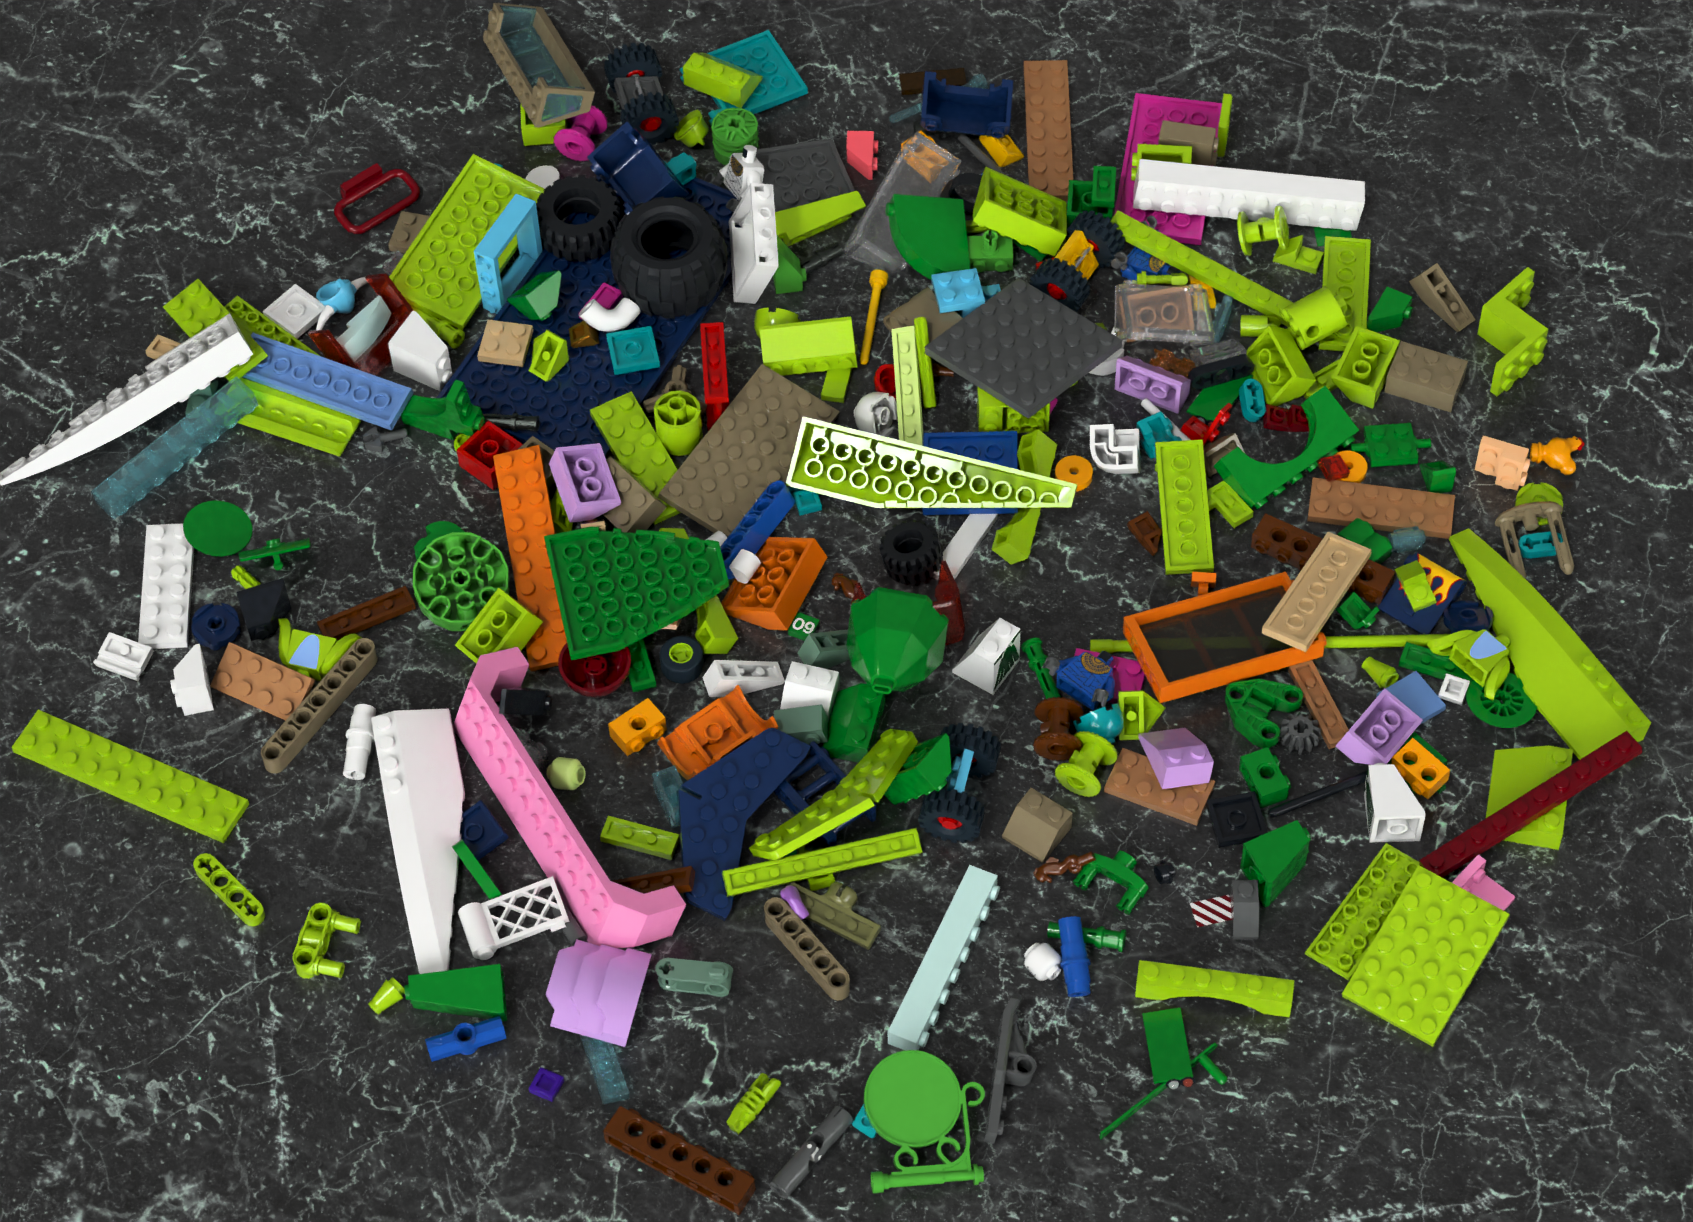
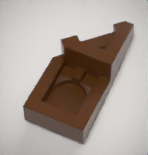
(1146, 532)

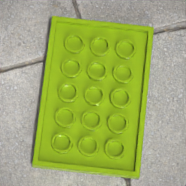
(1425, 955)

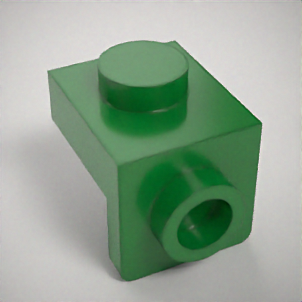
(1357, 612)

